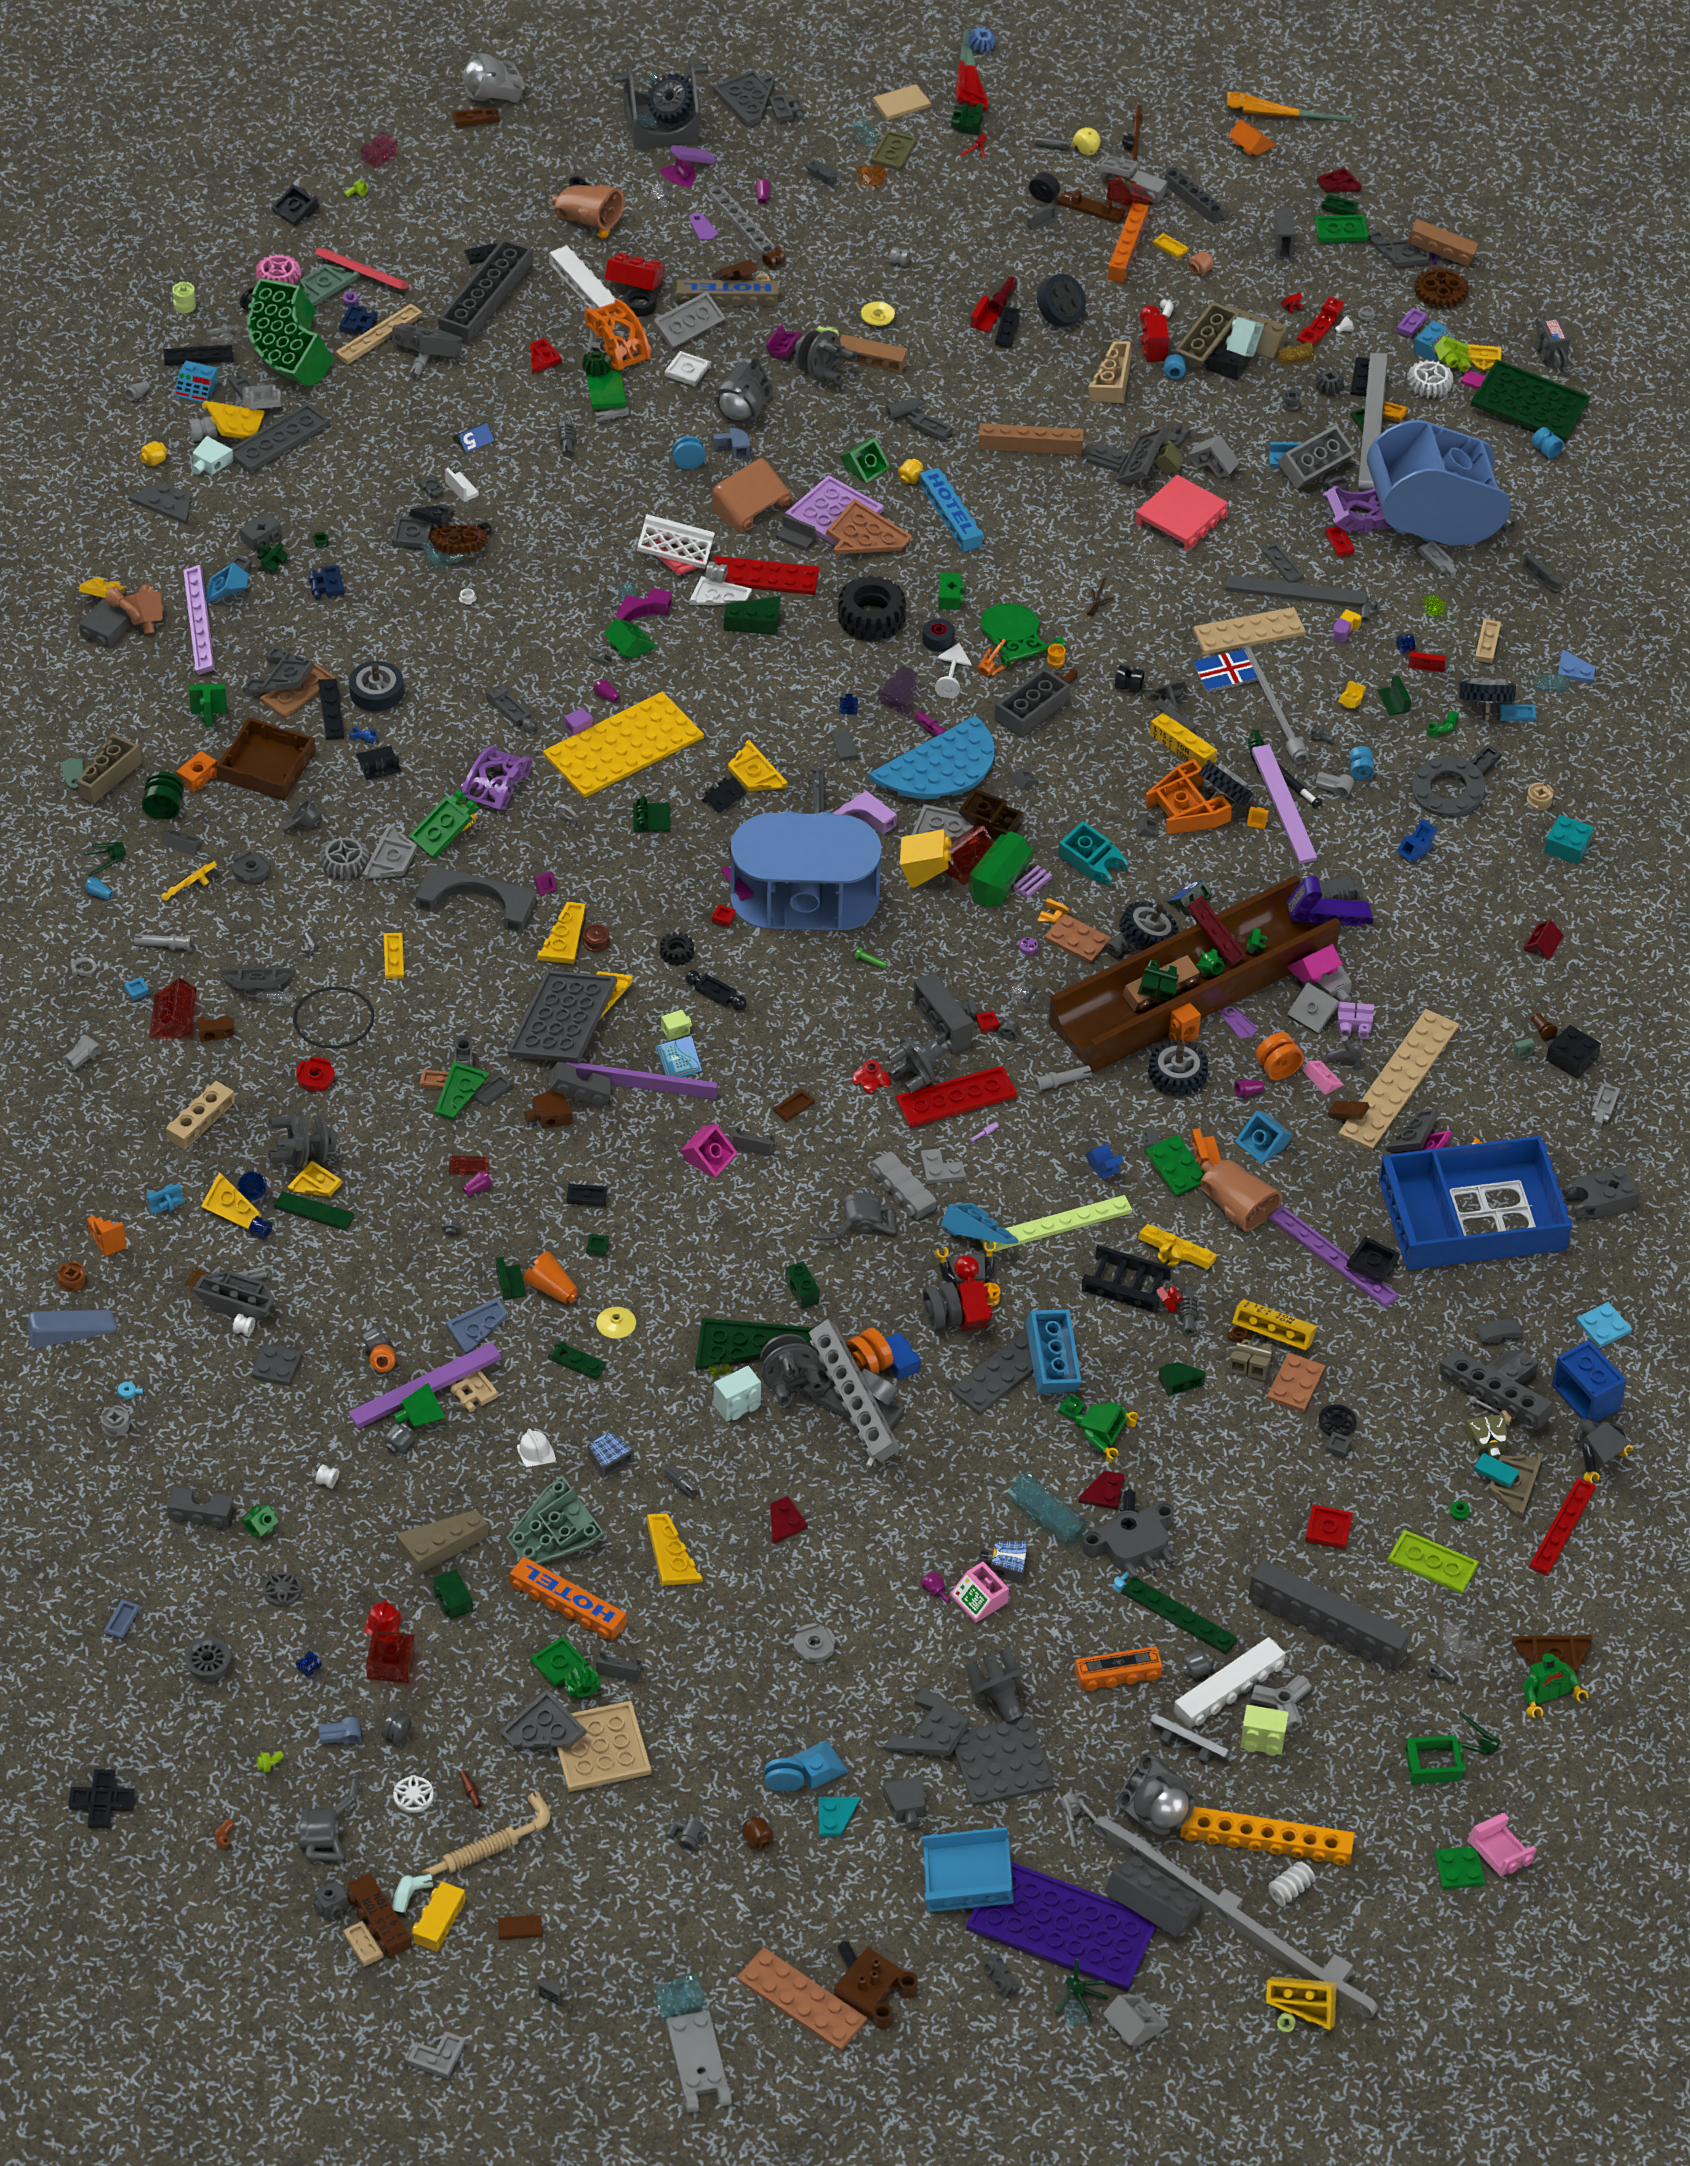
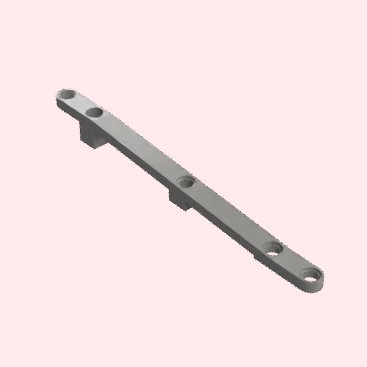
(1228, 1907)

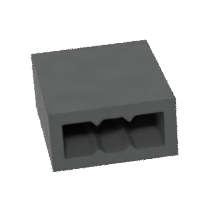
(1284, 233)
(105, 624)

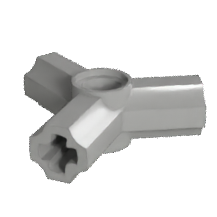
(1290, 1693)

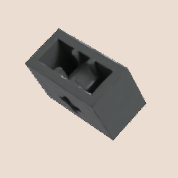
(260, 532)

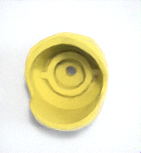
(1086, 141)

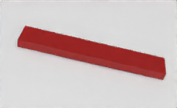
(1562, 1527)

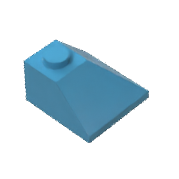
(226, 583)
(820, 1764)

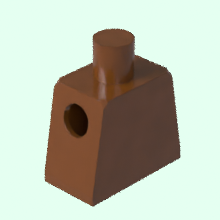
(550, 1110)

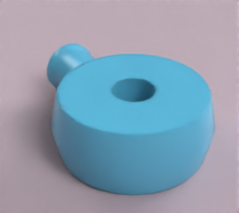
(131, 1390)

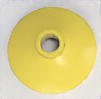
(877, 313)
(616, 1328)

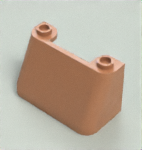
(748, 494)

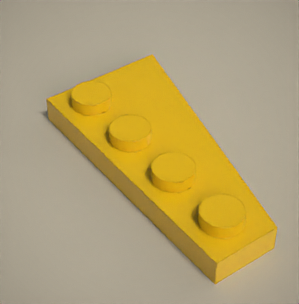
(670, 1553)

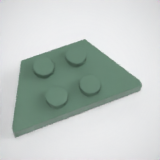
(326, 282)

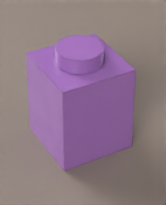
(577, 721)

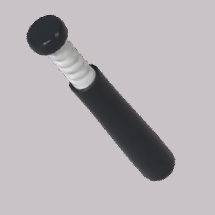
(1299, 788)

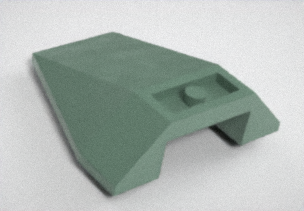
(554, 1525)

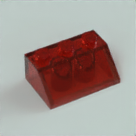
(967, 852)
(173, 1011)

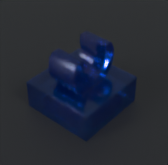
(848, 705)

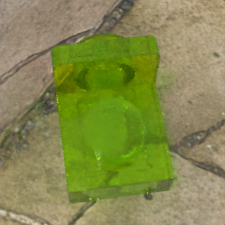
(1433, 604)

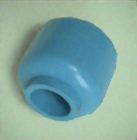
(1174, 366)

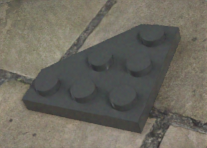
(544, 1725)

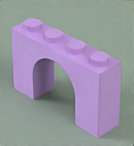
(871, 811)

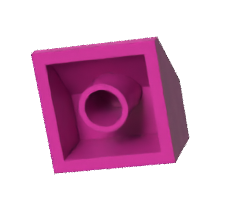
(1316, 964)
(709, 1150)

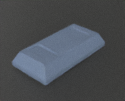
(122, 1619)

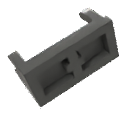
(753, 1143)
(618, 1667)

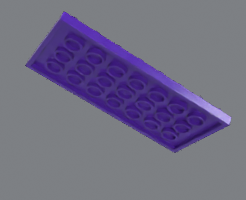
(1067, 1924)

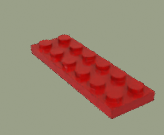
(770, 575)
(956, 1096)

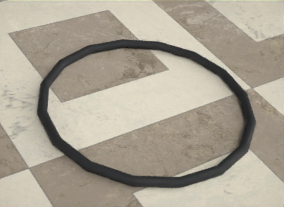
(333, 1046)

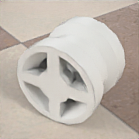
(243, 1325)
(327, 1476)

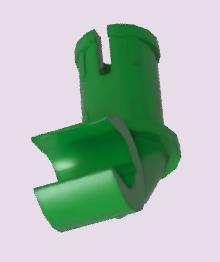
(1447, 725)

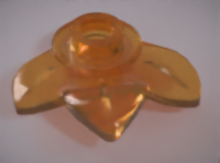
(871, 175)

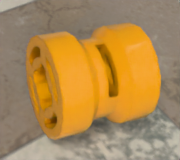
(1056, 655)

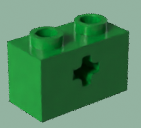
(949, 591)

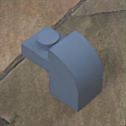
(735, 440)

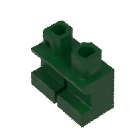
(967, 118)
(1155, 979)

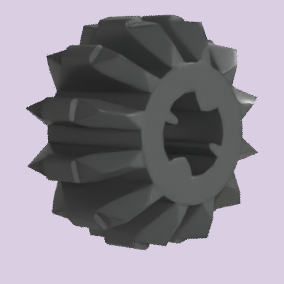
(1329, 382)

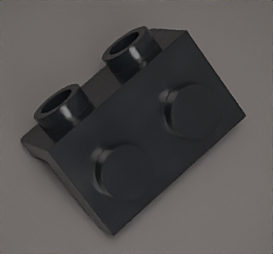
(724, 795)

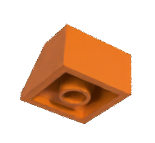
(1250, 138)

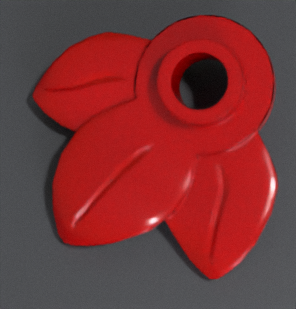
(871, 1078)

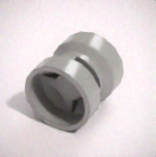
(899, 256)
(716, 571)

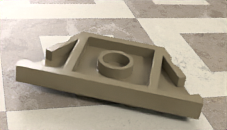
(1518, 1494)

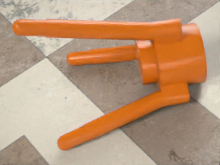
(987, 666)

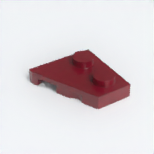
(1339, 181)

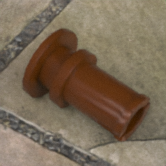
(1545, 1028)

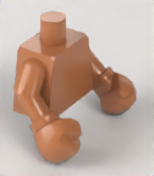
(142, 607)

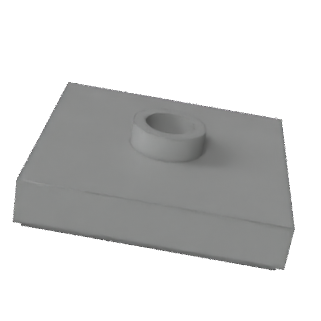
(1313, 1008)

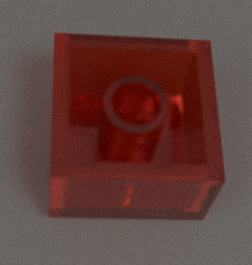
(390, 1656)

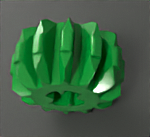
(582, 1682)

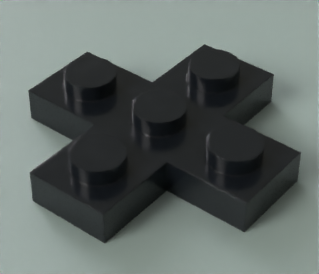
(101, 1798)

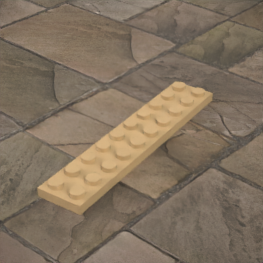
(1400, 1079)

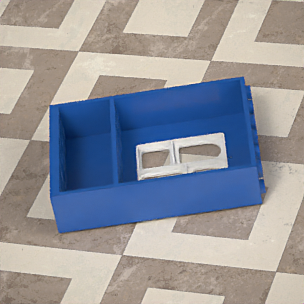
(1425, 1216)

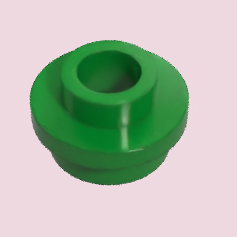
(1459, 1514)

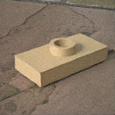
(363, 1943)

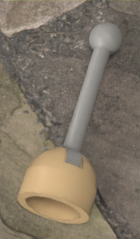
(1473, 1399)

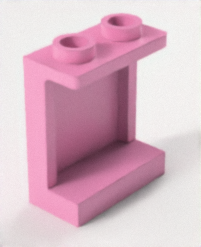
(1500, 1846)

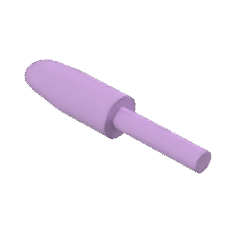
(985, 1131)

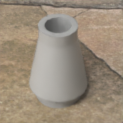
(135, 391)

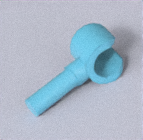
(1119, 1582)

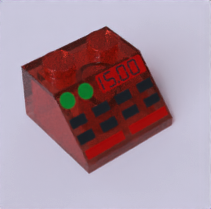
(1127, 192)

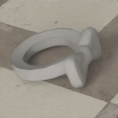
(561, 813)
(73, 963)

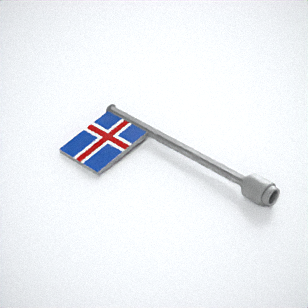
(1242, 668)

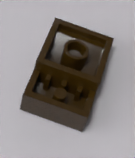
(992, 813)

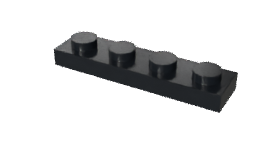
(200, 354)
(330, 709)

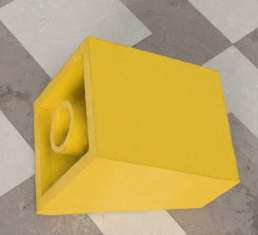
(924, 856)

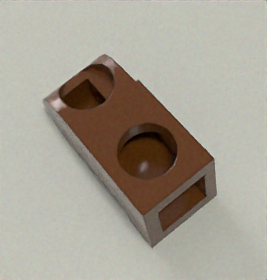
(215, 1029)

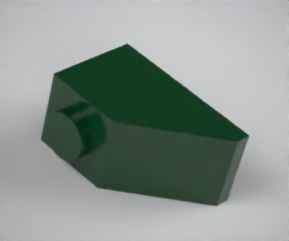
(1180, 1378)

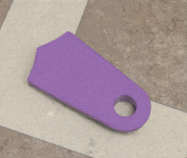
(702, 227)
(1239, 1024)

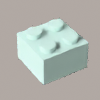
(1244, 336)
(737, 1394)

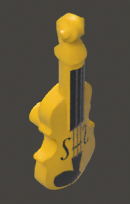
(199, 874)

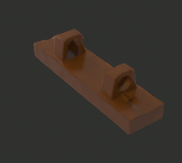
(1091, 207)

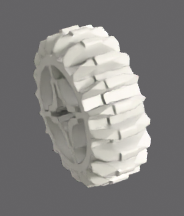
(1430, 379)

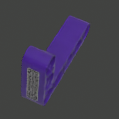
(1309, 907)

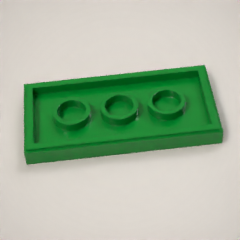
(606, 390)

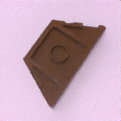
(1566, 1648)

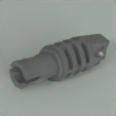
(566, 435)
(1188, 1310)

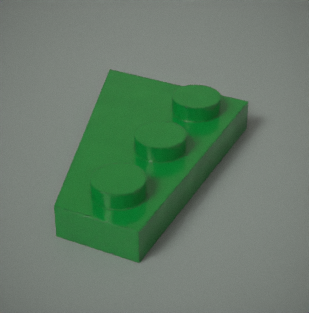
(458, 1089)

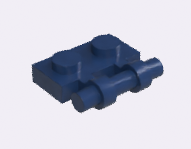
(353, 319)
(332, 582)

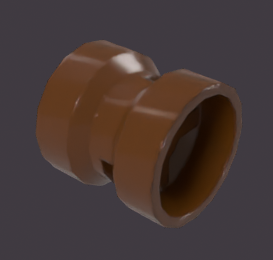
(774, 257)

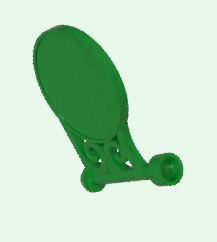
(1018, 627)

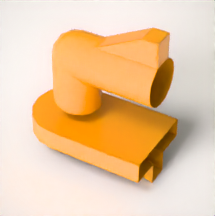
(1059, 910)

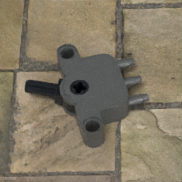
(1133, 1536)

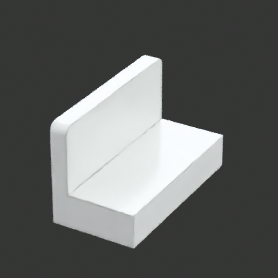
(460, 485)

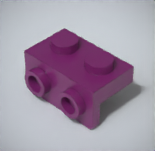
(782, 343)

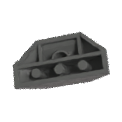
(234, 1294)

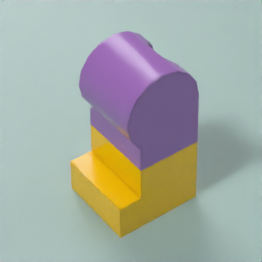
(1343, 626)

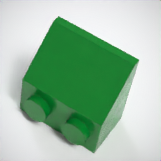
(866, 460)
(628, 638)

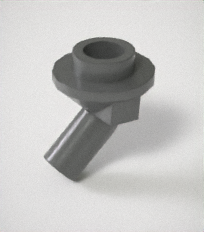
(1318, 733)

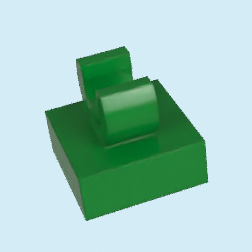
(1254, 940)
(1071, 1407)

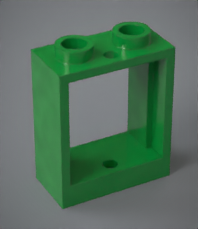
(1434, 1775)

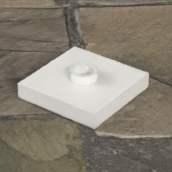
(687, 368)

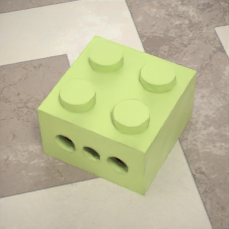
(1264, 1730)

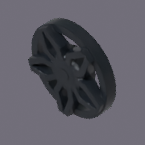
(1337, 1420)

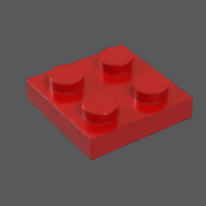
(1329, 1527)

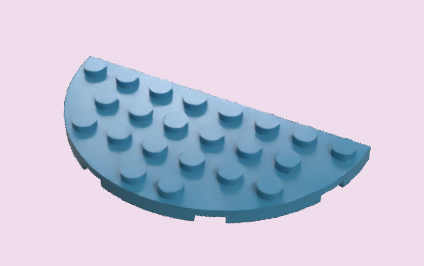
(942, 765)

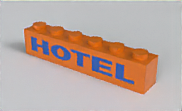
(1128, 242)
(568, 1599)

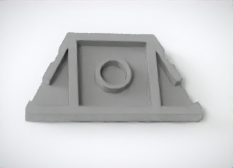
(390, 856)

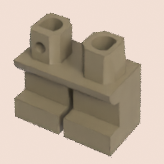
(1251, 1360)

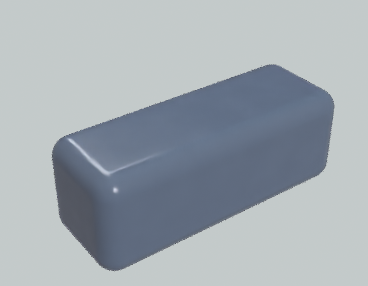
(57, 1327)

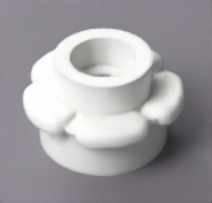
(467, 596)

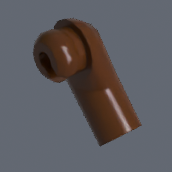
(1070, 676)

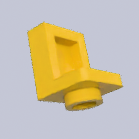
(1353, 695)

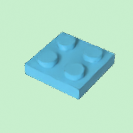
(1603, 1325)

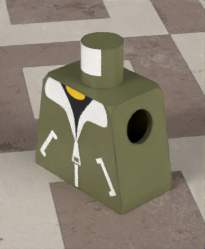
(1487, 1435)

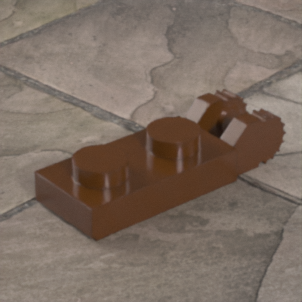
(475, 116)

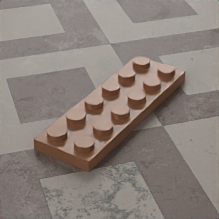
(802, 1999)

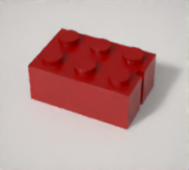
(635, 271)

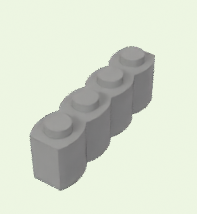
(903, 1185)

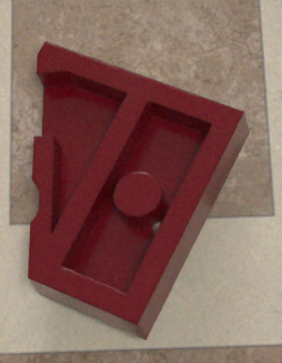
(1104, 1491)
(785, 1520)

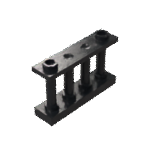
(1124, 1294)

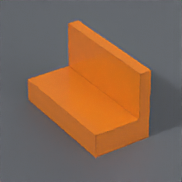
(1205, 1148)

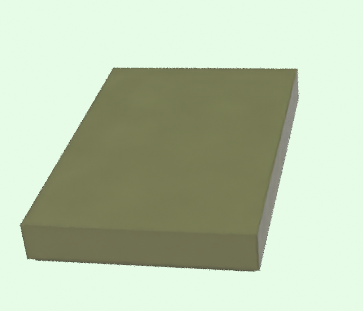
(893, 150)

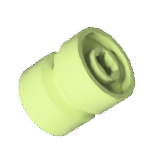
(184, 297)

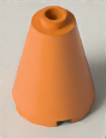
(551, 1279)

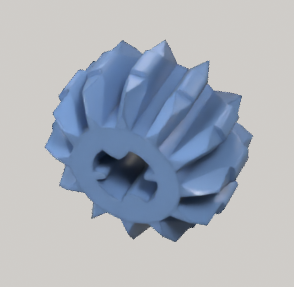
(981, 39)

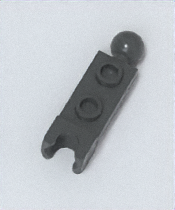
(511, 708)

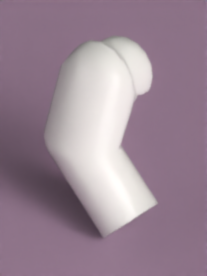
(1168, 307)

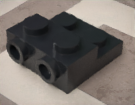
(295, 204)
(1373, 1260)

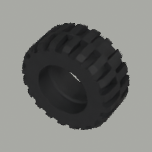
(872, 592)

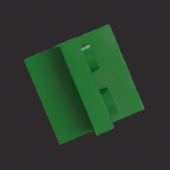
(208, 700)

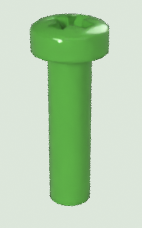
(871, 959)

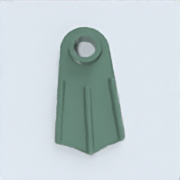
(72, 770)

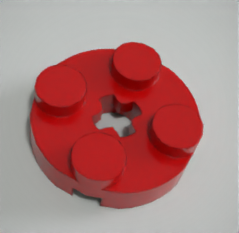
(315, 1083)

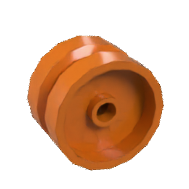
(1279, 1056)
(870, 1351)

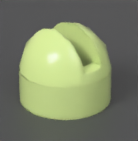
(1281, 2022)

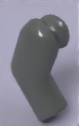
(1442, 1671)

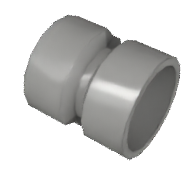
(202, 428)

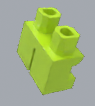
(1453, 353)

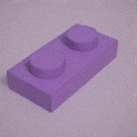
(1411, 322)

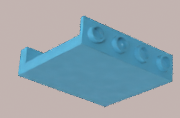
(967, 1869)

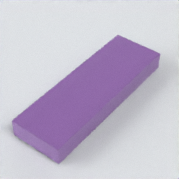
(693, 154)

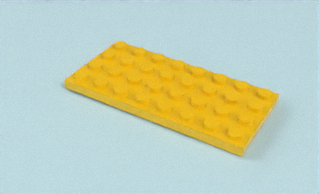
(623, 744)

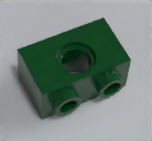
(802, 1285)

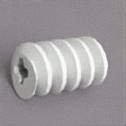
(1291, 1883)

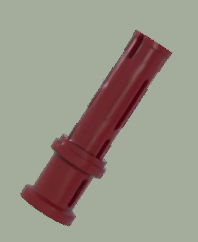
(1000, 298)

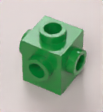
(260, 1520)

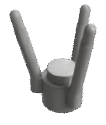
(1071, 1807)

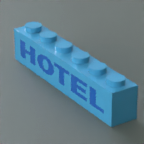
(951, 509)

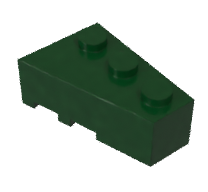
(753, 616)

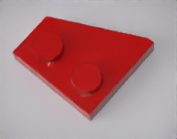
(543, 355)

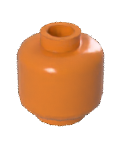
(378, 1359)

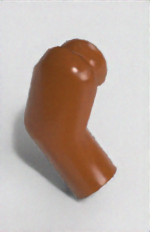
(221, 1834)

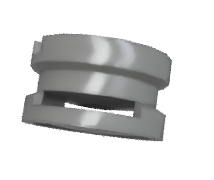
(115, 1421)

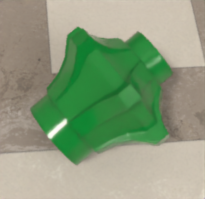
(1210, 963)

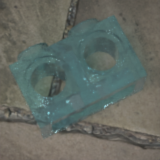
(678, 1996)

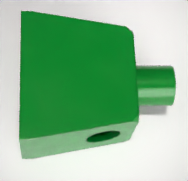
(419, 1408)

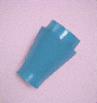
(97, 888)

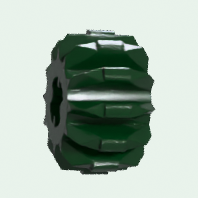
(596, 363)

